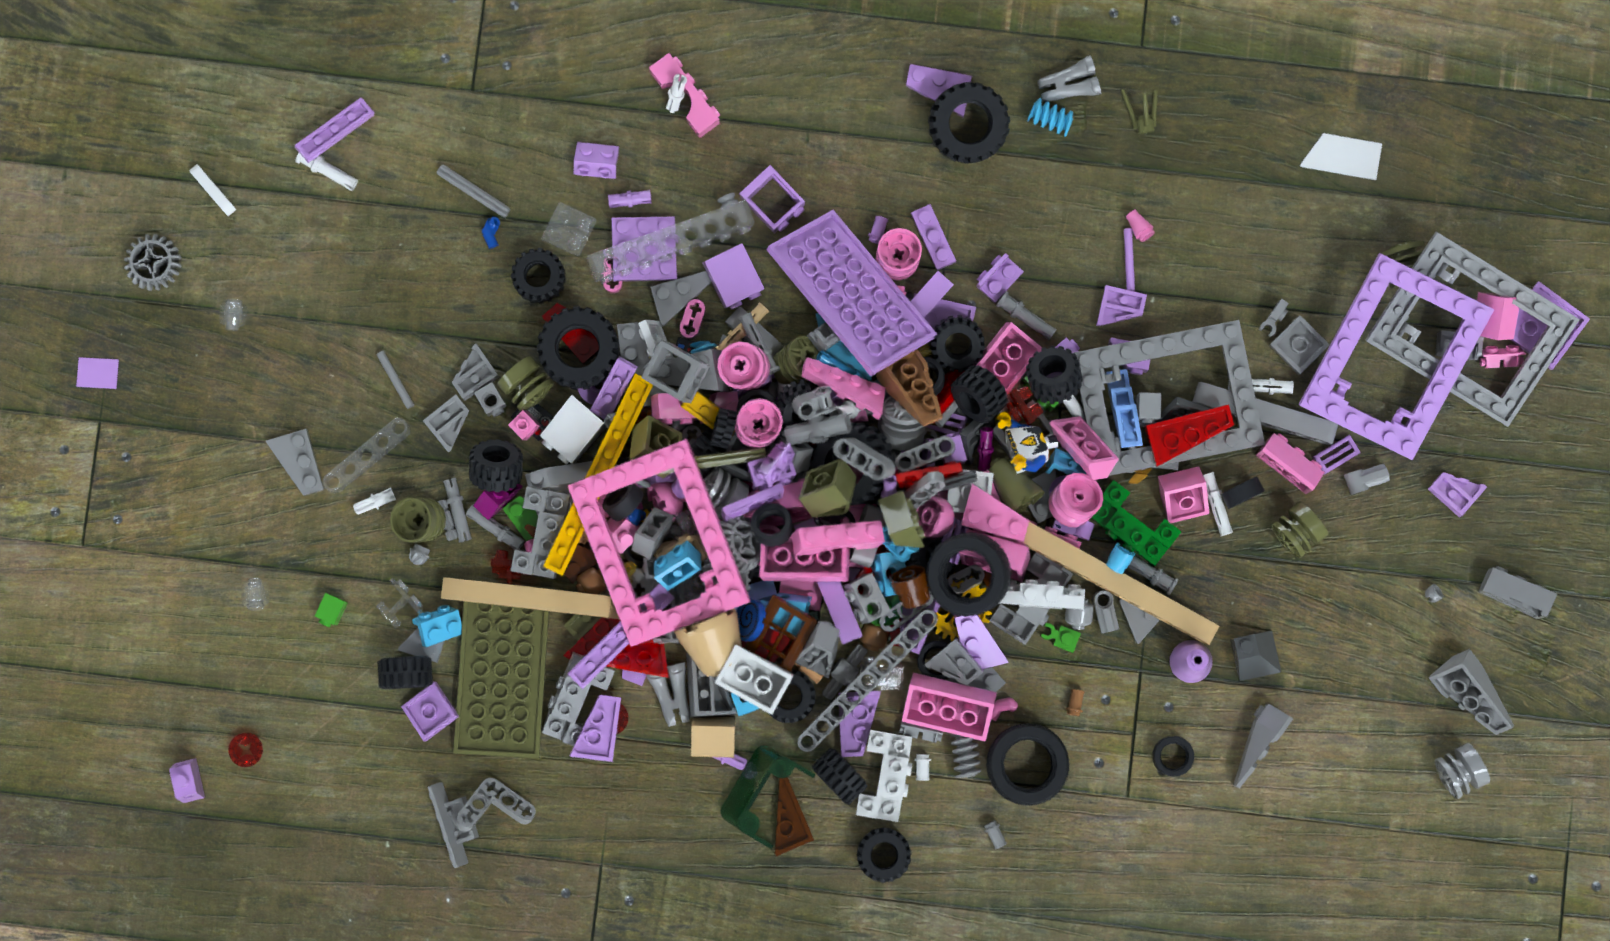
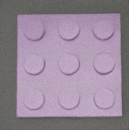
(629, 228)
(1530, 328)

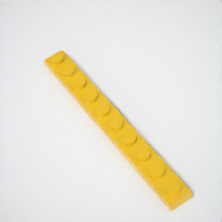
(604, 460)

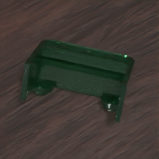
(748, 786)

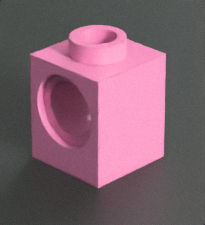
(524, 425)

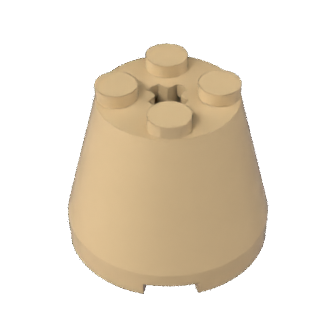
(711, 641)

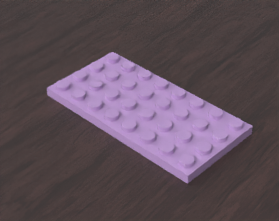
(851, 292)

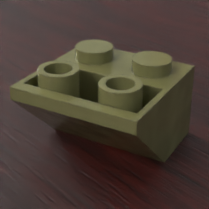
(902, 520)

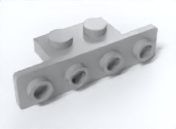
(446, 815)

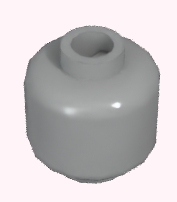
(1080, 618)

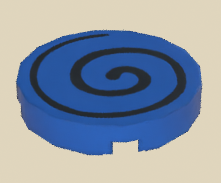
(750, 620)

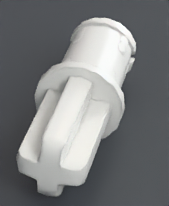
(676, 93)
(374, 501)

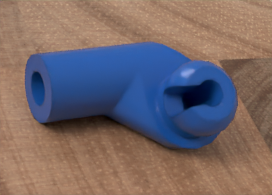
(489, 231)

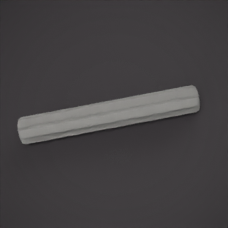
(474, 191)

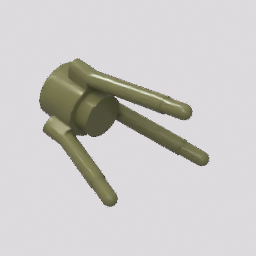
(1146, 122)

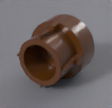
(910, 586)

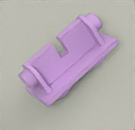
(782, 456)

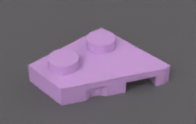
(1120, 305)
(1456, 492)

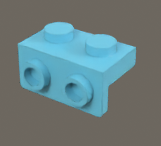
(438, 625)

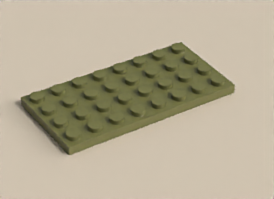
(501, 680)

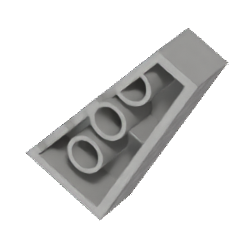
(634, 350)

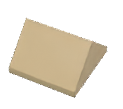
(713, 736)

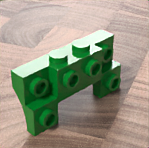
(1129, 530)

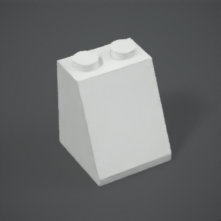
(572, 431)

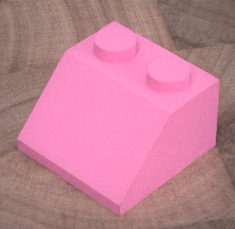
(1184, 494)

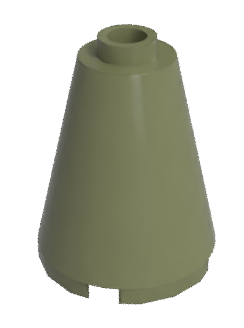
(1014, 489)

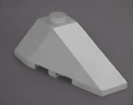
(558, 477)

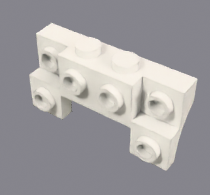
(1044, 596)
(892, 776)

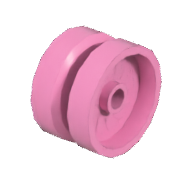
(754, 372)
(1075, 500)

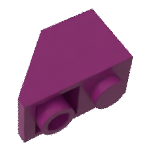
(492, 502)

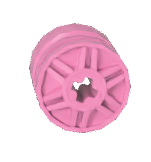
(904, 244)
(758, 411)

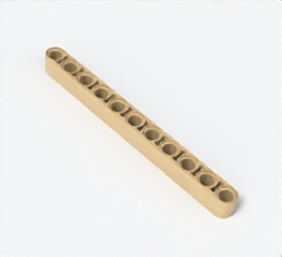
(1120, 584)

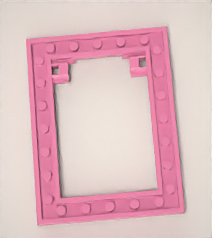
(652, 623)

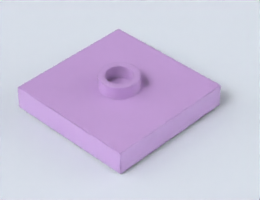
(430, 711)

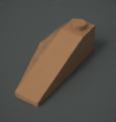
(911, 387)

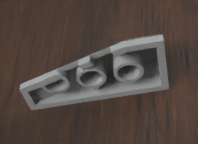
(1469, 685)
(1266, 728)

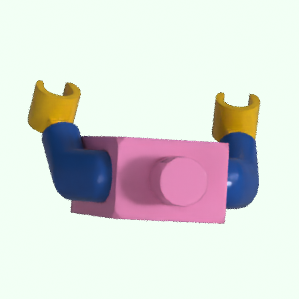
(625, 529)

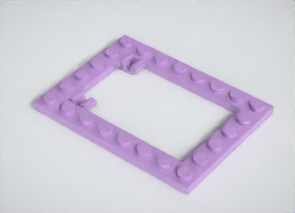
(1394, 435)

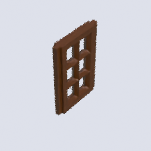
(799, 640)

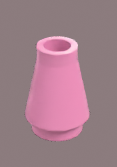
(1141, 227)

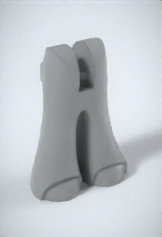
(1080, 70)
(677, 678)

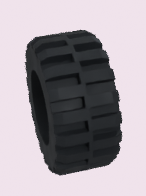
(997, 117)
(565, 322)
(867, 488)

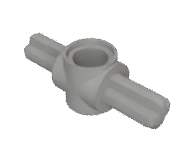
(844, 671)

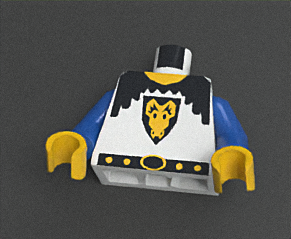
(1025, 444)

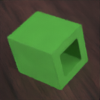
(330, 610)

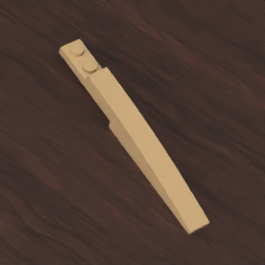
(529, 598)

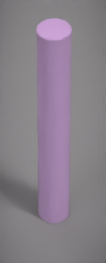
(1129, 261)

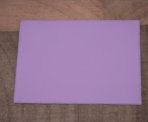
(97, 373)

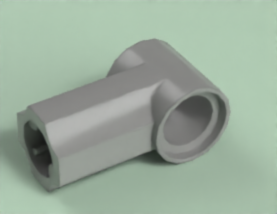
(1363, 479)
(1105, 614)

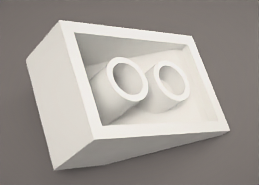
(754, 679)

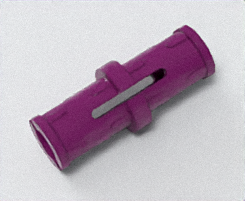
(985, 448)

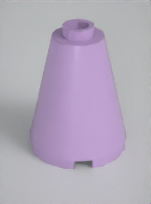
(1183, 662)

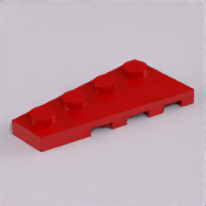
(1182, 433)

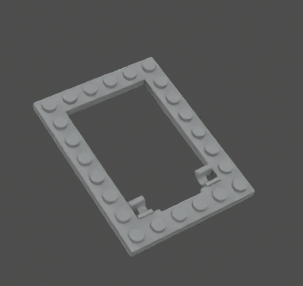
(1433, 261)
(1224, 334)

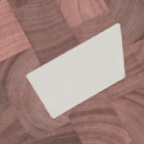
(1344, 156)

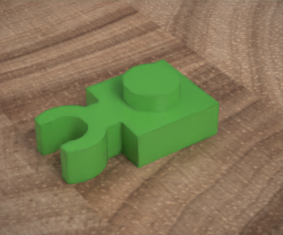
(1064, 637)

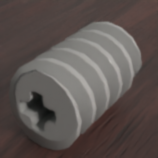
(965, 756)

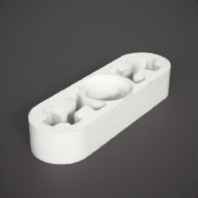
(212, 190)

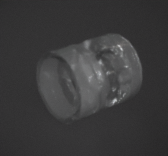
(683, 524)

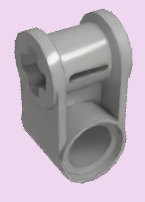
(818, 402)

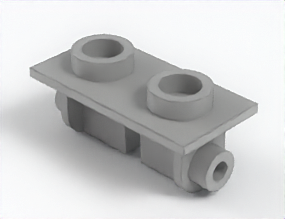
(913, 730)

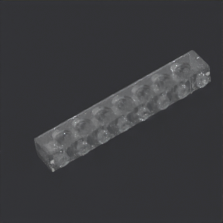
(738, 211)

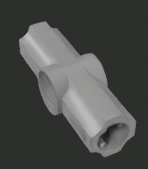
(818, 429)

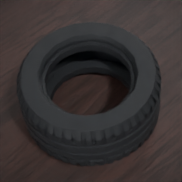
(938, 580)
(1058, 757)

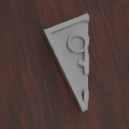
(674, 295)

